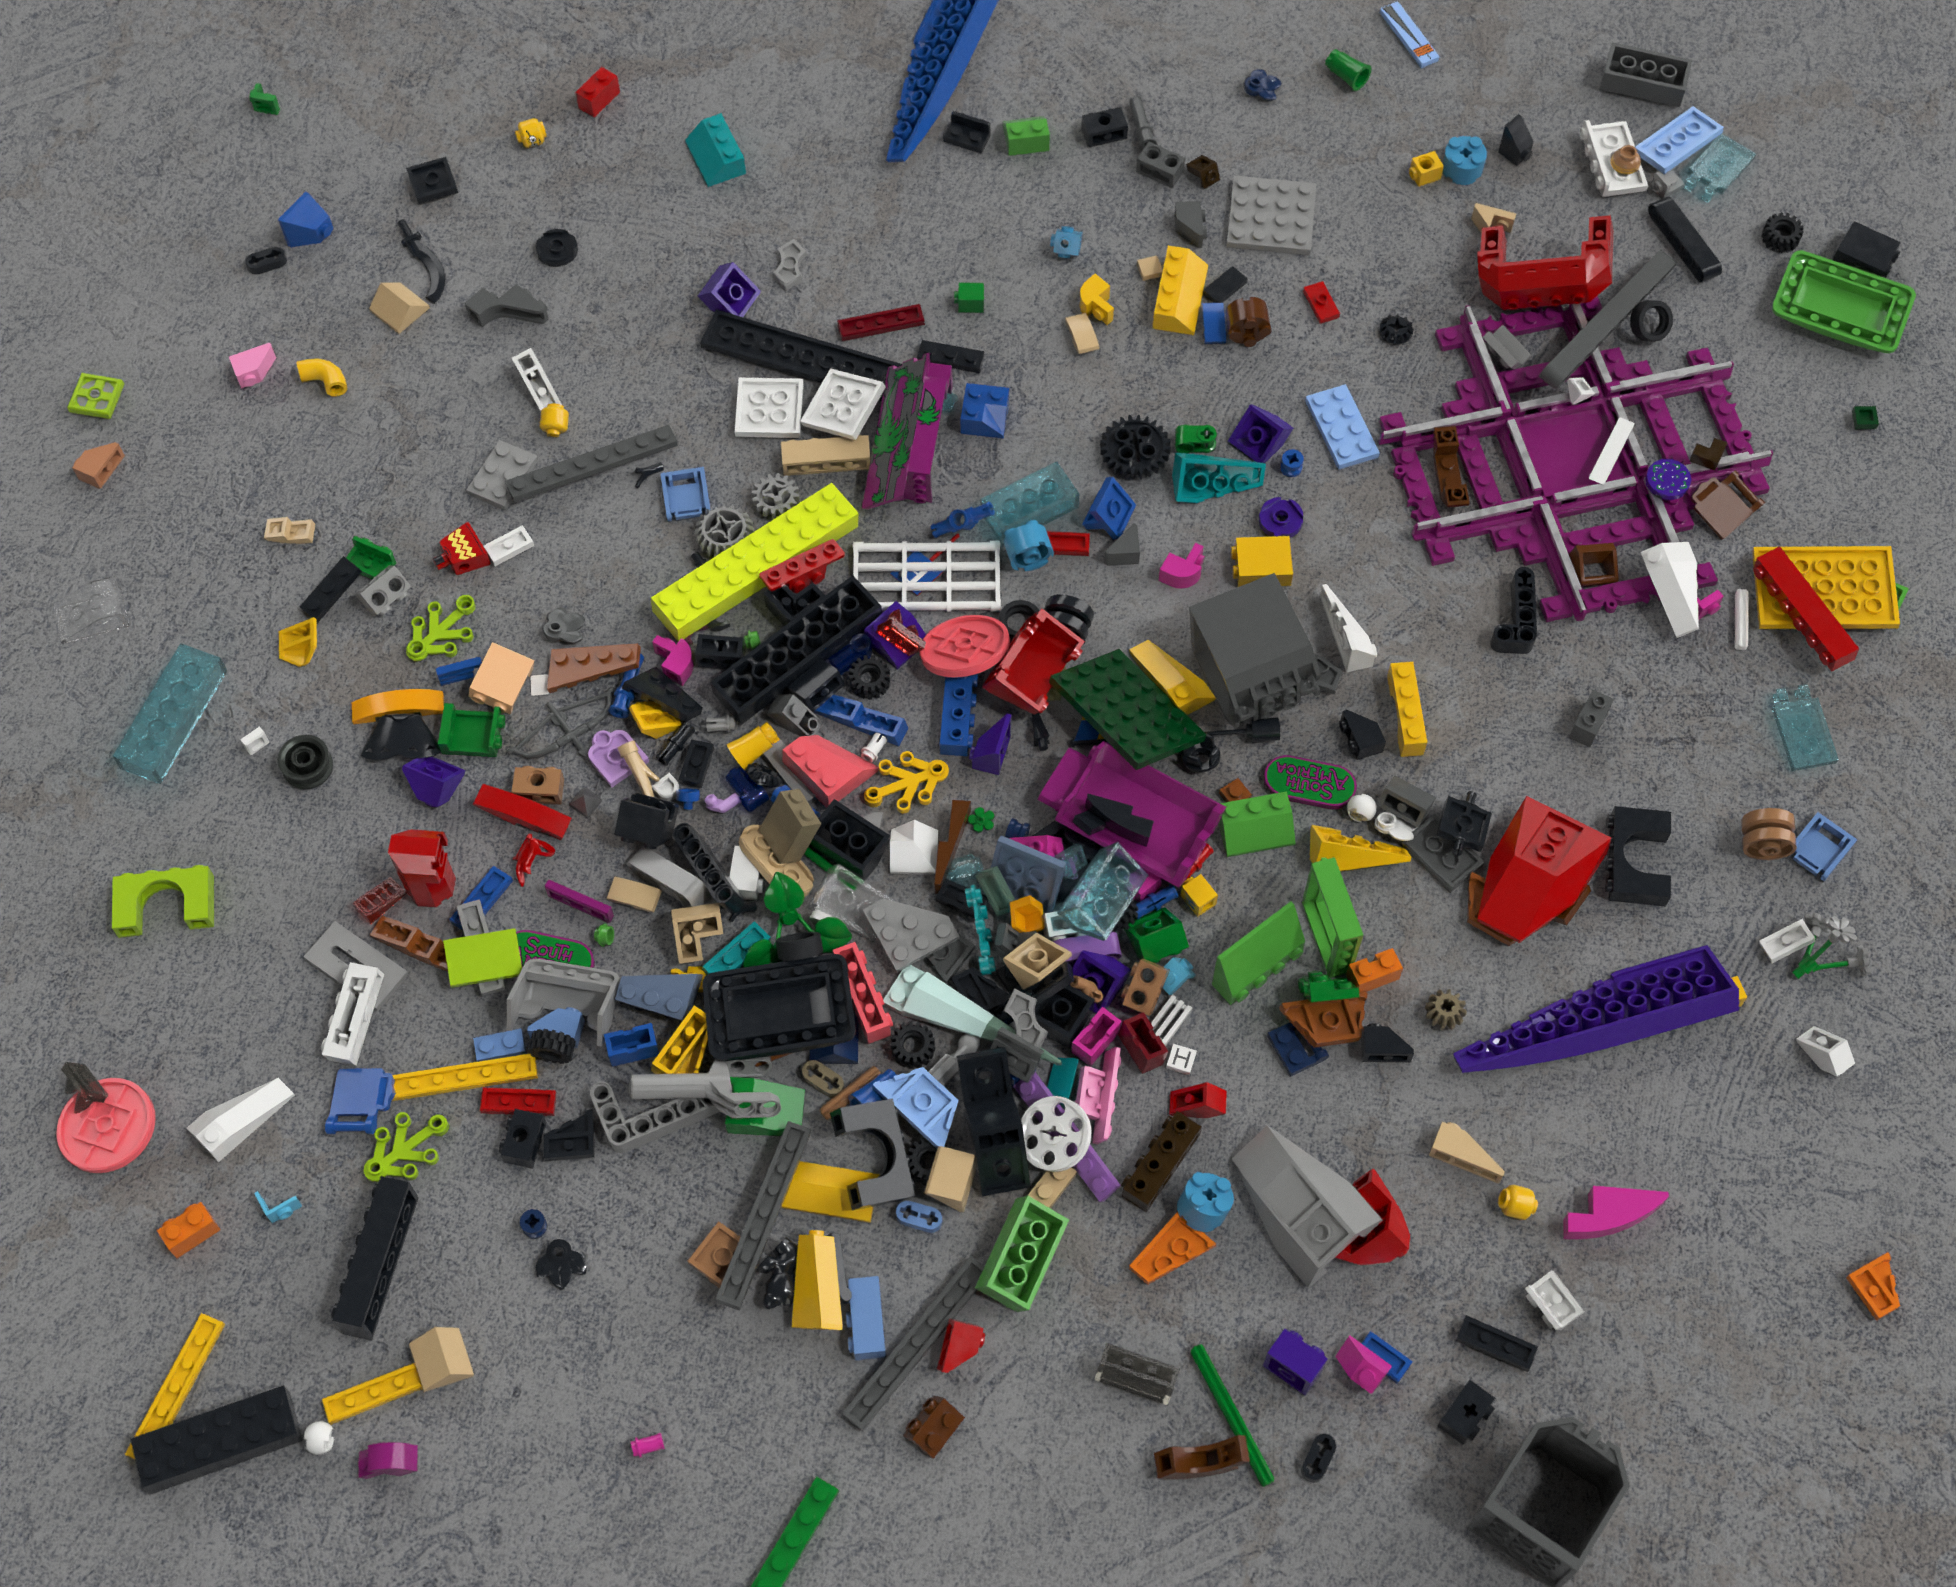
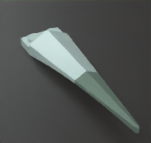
(928, 999)

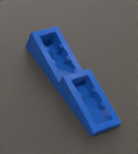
(869, 721)

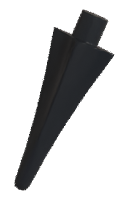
(1040, 733)

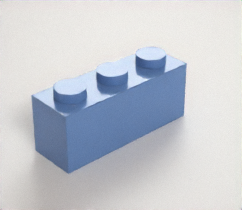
(866, 1319)

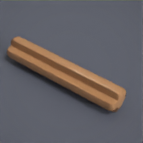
(841, 1098)

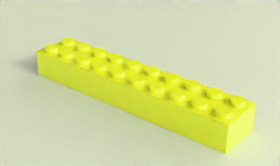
(735, 572)

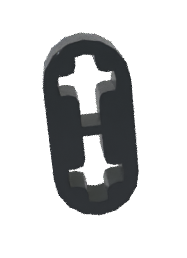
(266, 260)
(1313, 1455)

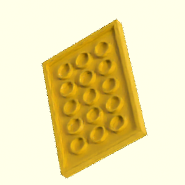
(1850, 580)

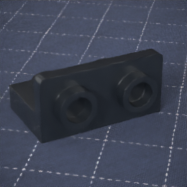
(968, 132)

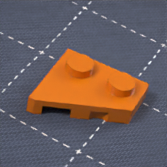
(1876, 1286)

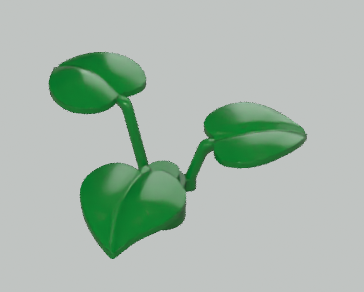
(784, 897)

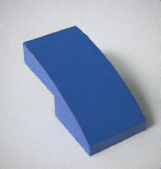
(1214, 323)

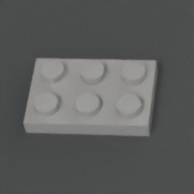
(501, 465)

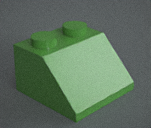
(1026, 135)

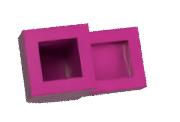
(1182, 572)
(678, 657)

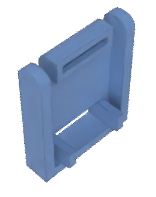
(688, 499)
(1818, 852)

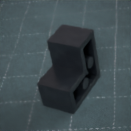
(787, 605)

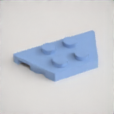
(921, 1102)

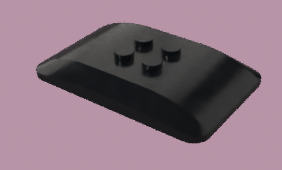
(778, 1008)

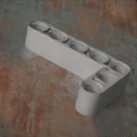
(650, 1118)

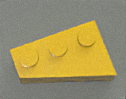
(685, 1047)

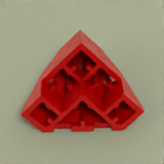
(1389, 1237)

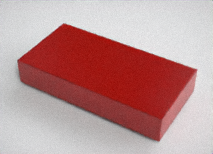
(1070, 543)

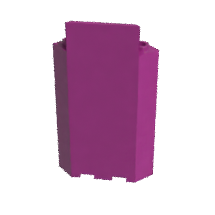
(1179, 813)

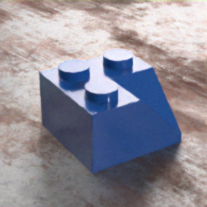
(984, 410)

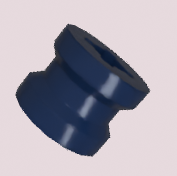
(1017, 829)
(535, 1229)

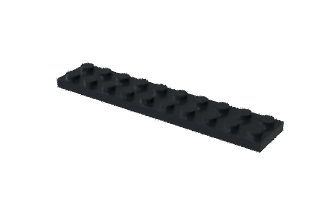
(788, 350)

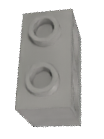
(380, 585)

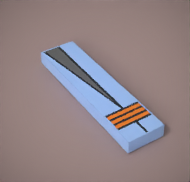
(1409, 34)

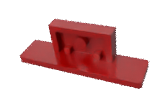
(803, 569)

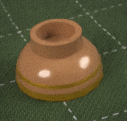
(1626, 160)

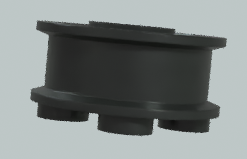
(300, 750)

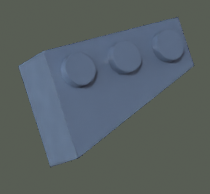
(663, 994)

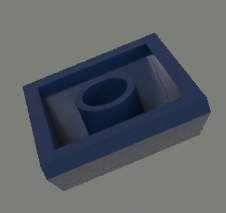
(838, 1054)

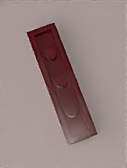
(880, 322)

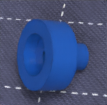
(688, 796)

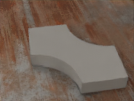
(788, 271)
(1022, 1010)

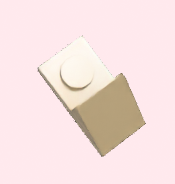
(1487, 216)

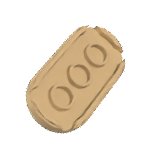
(765, 861)

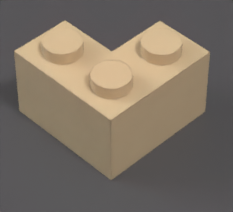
(691, 925)

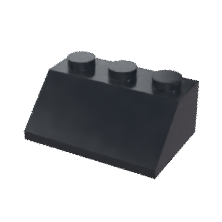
(849, 840)

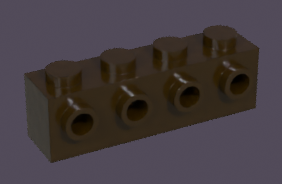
(1161, 1161)

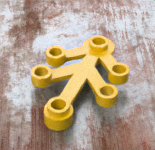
(909, 781)

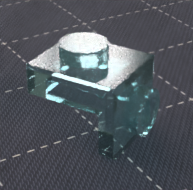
(1074, 859)

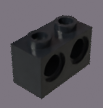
(719, 651)

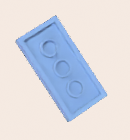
(1678, 140)
(1342, 427)

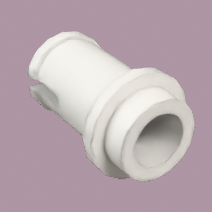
(871, 751)

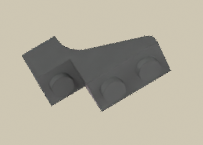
(514, 304)

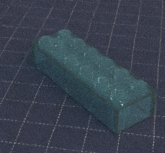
(170, 713)

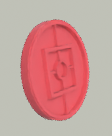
(965, 646)
(107, 1132)

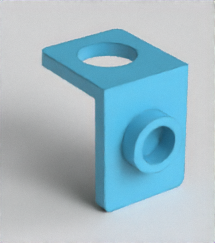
(281, 1211)

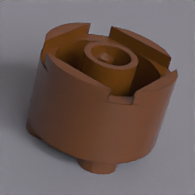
(1248, 321)

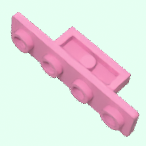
(1097, 1093)

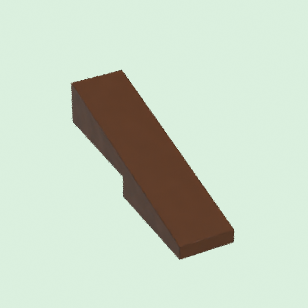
(947, 850)

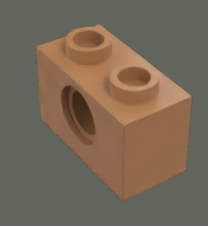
(547, 793)

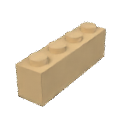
(825, 455)

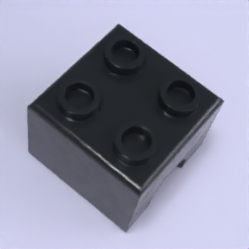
(646, 820)

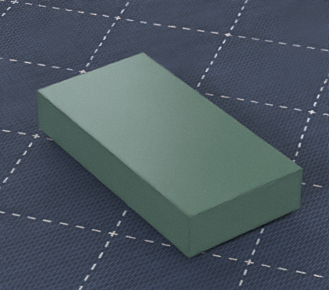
(995, 890)

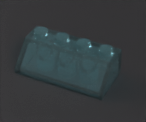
(1103, 892)

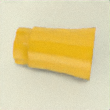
(753, 744)

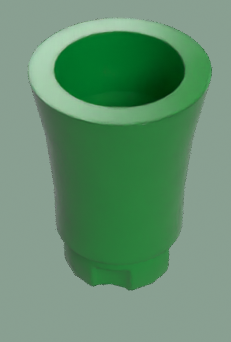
(1348, 69)

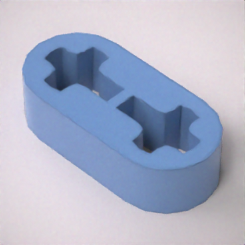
(918, 1222)

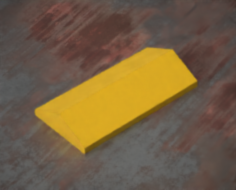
(824, 1191)

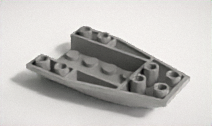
(1302, 1203)

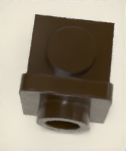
(1205, 169)

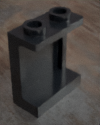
(1868, 249)

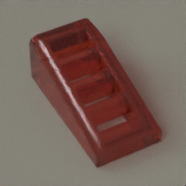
(378, 910)

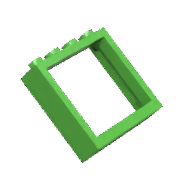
(1331, 917)

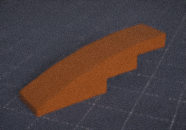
(411, 942)

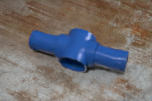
(971, 516)

